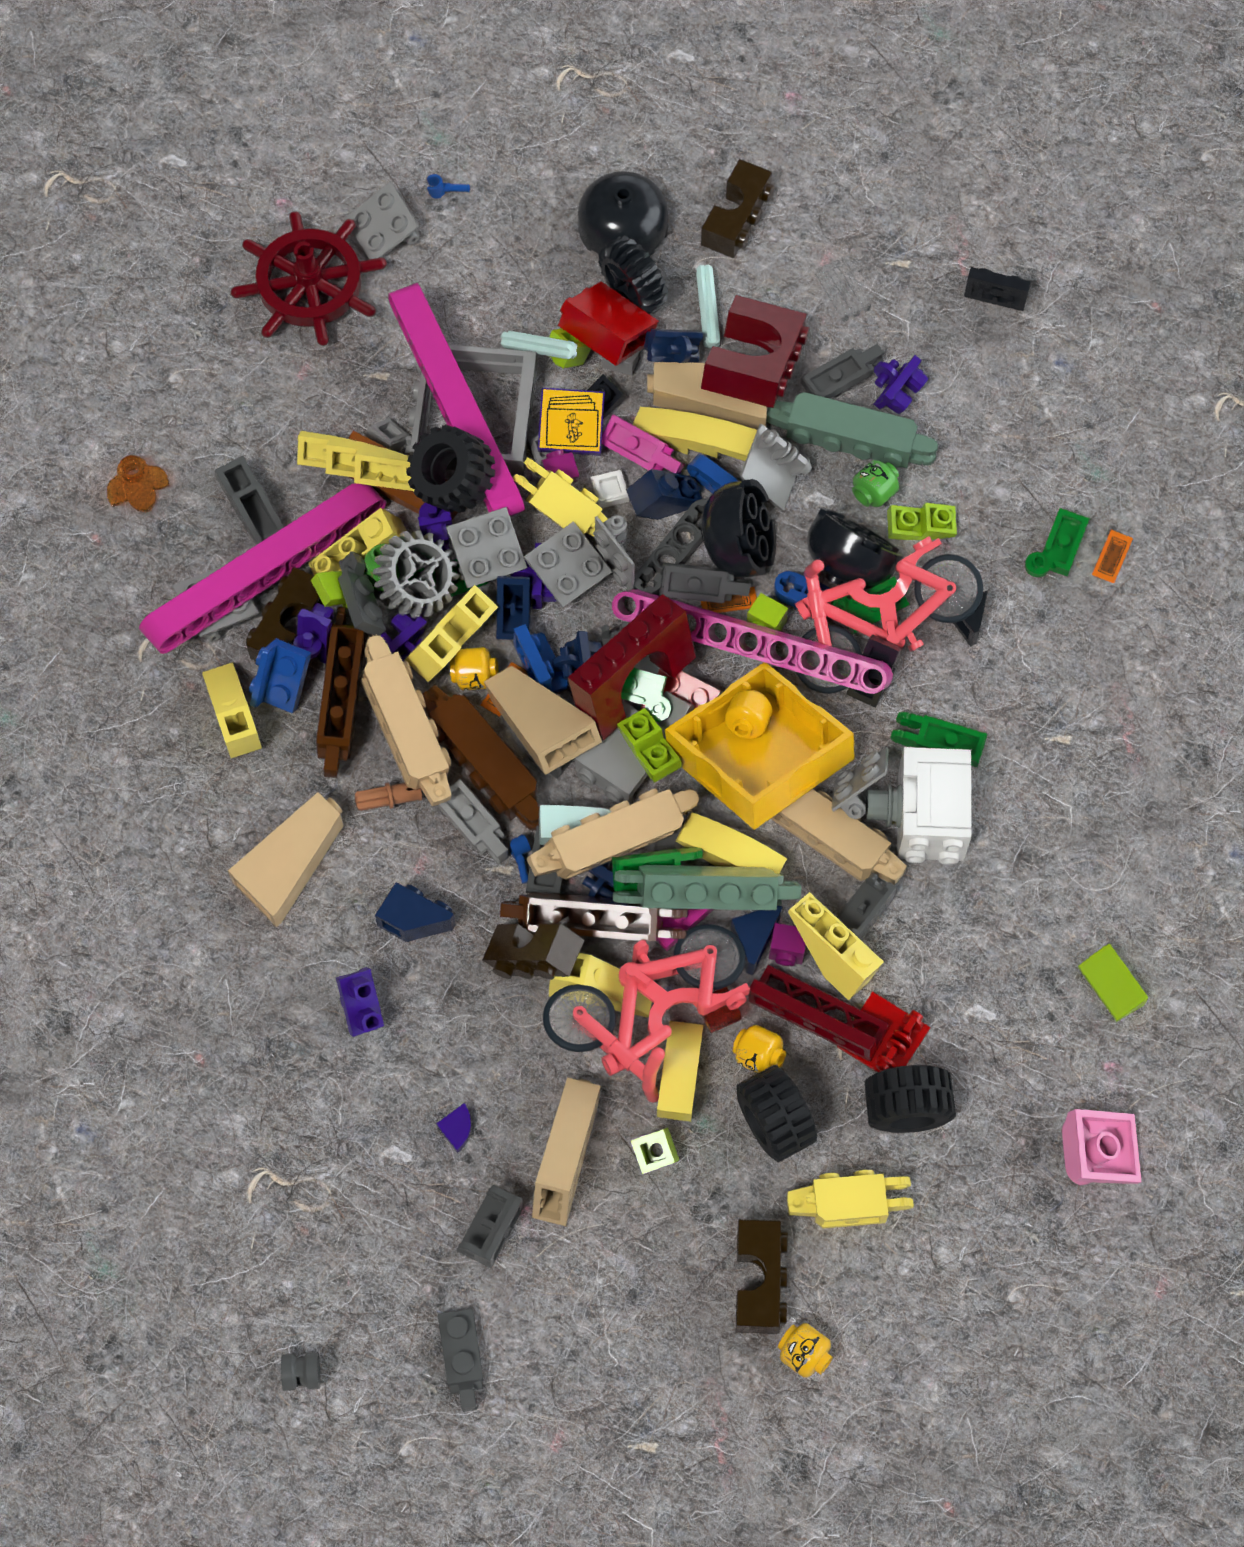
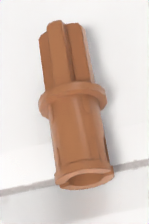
(386, 796)

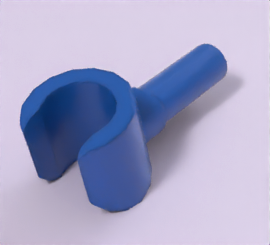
(440, 188)
(519, 847)

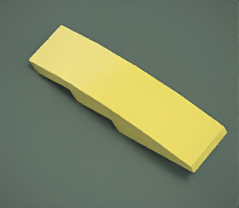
(696, 432)
(354, 459)

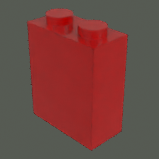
(606, 322)

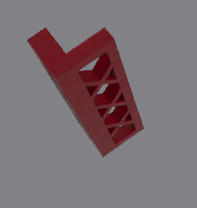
(814, 1019)

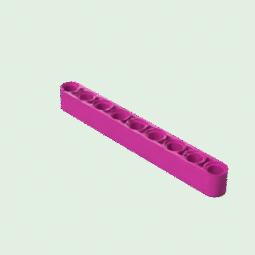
(450, 388)
(259, 567)
(766, 648)

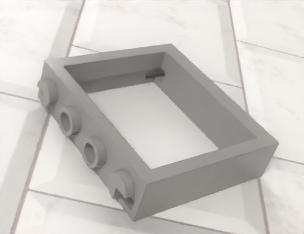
(489, 361)

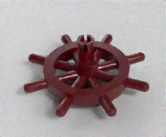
(308, 277)

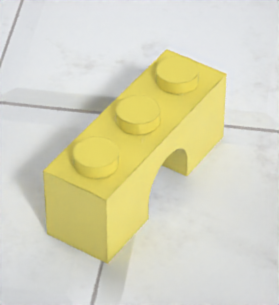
(451, 633)

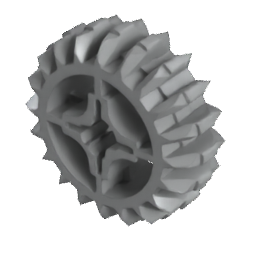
(423, 584)

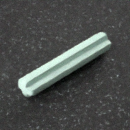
(708, 306)
(539, 344)

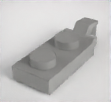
(474, 822)

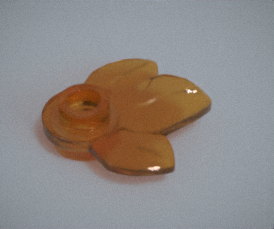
(136, 488)

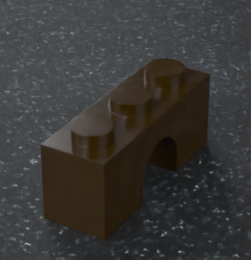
(728, 228)
(293, 594)
(523, 954)
(762, 1245)

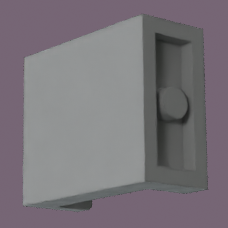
(613, 765)

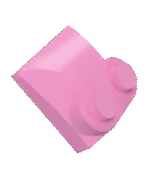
(1101, 1147)

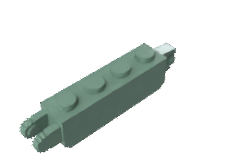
(853, 430)
(706, 887)

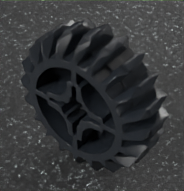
(633, 274)

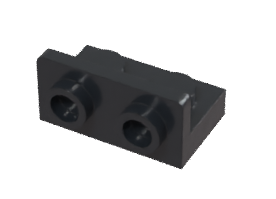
(997, 288)

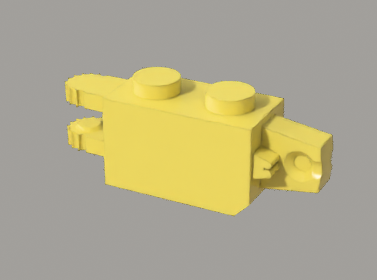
(560, 500)
(849, 1200)

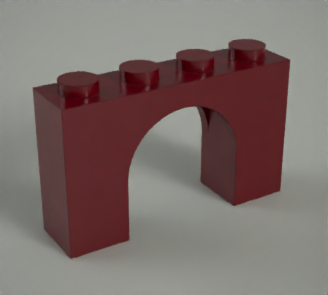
(757, 377)
(658, 632)

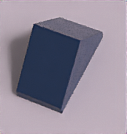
(512, 604)
(755, 933)

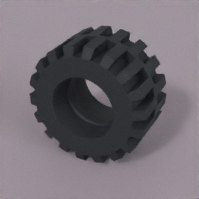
(430, 464)
(909, 1099)
(776, 1113)

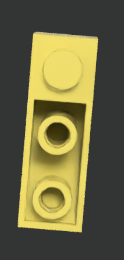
(371, 532)
(232, 710)
(835, 948)
(602, 976)

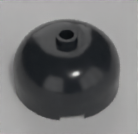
(623, 206)
(730, 529)
(851, 550)

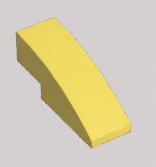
(727, 846)
(680, 1071)

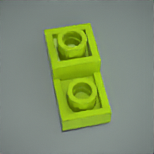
(919, 523)
(329, 588)
(649, 745)

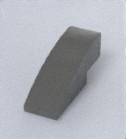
(248, 499)

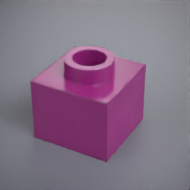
(565, 462)
(787, 945)

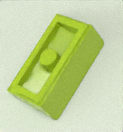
(1113, 982)

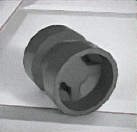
(300, 1371)

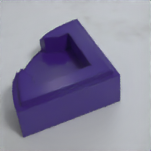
(456, 1127)

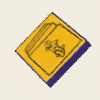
(571, 421)

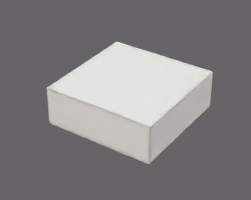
(610, 489)

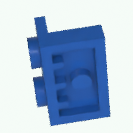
(537, 659)
(279, 676)

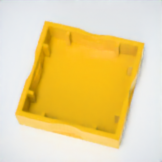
(766, 772)

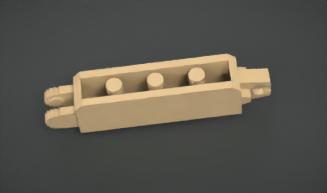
(405, 722)
(613, 834)
(841, 838)

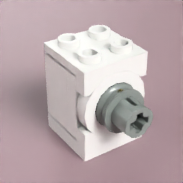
(928, 805)

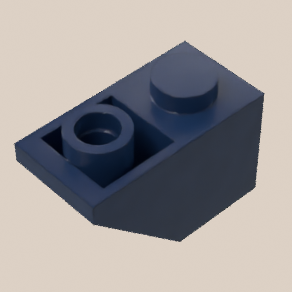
(662, 494)
(412, 916)

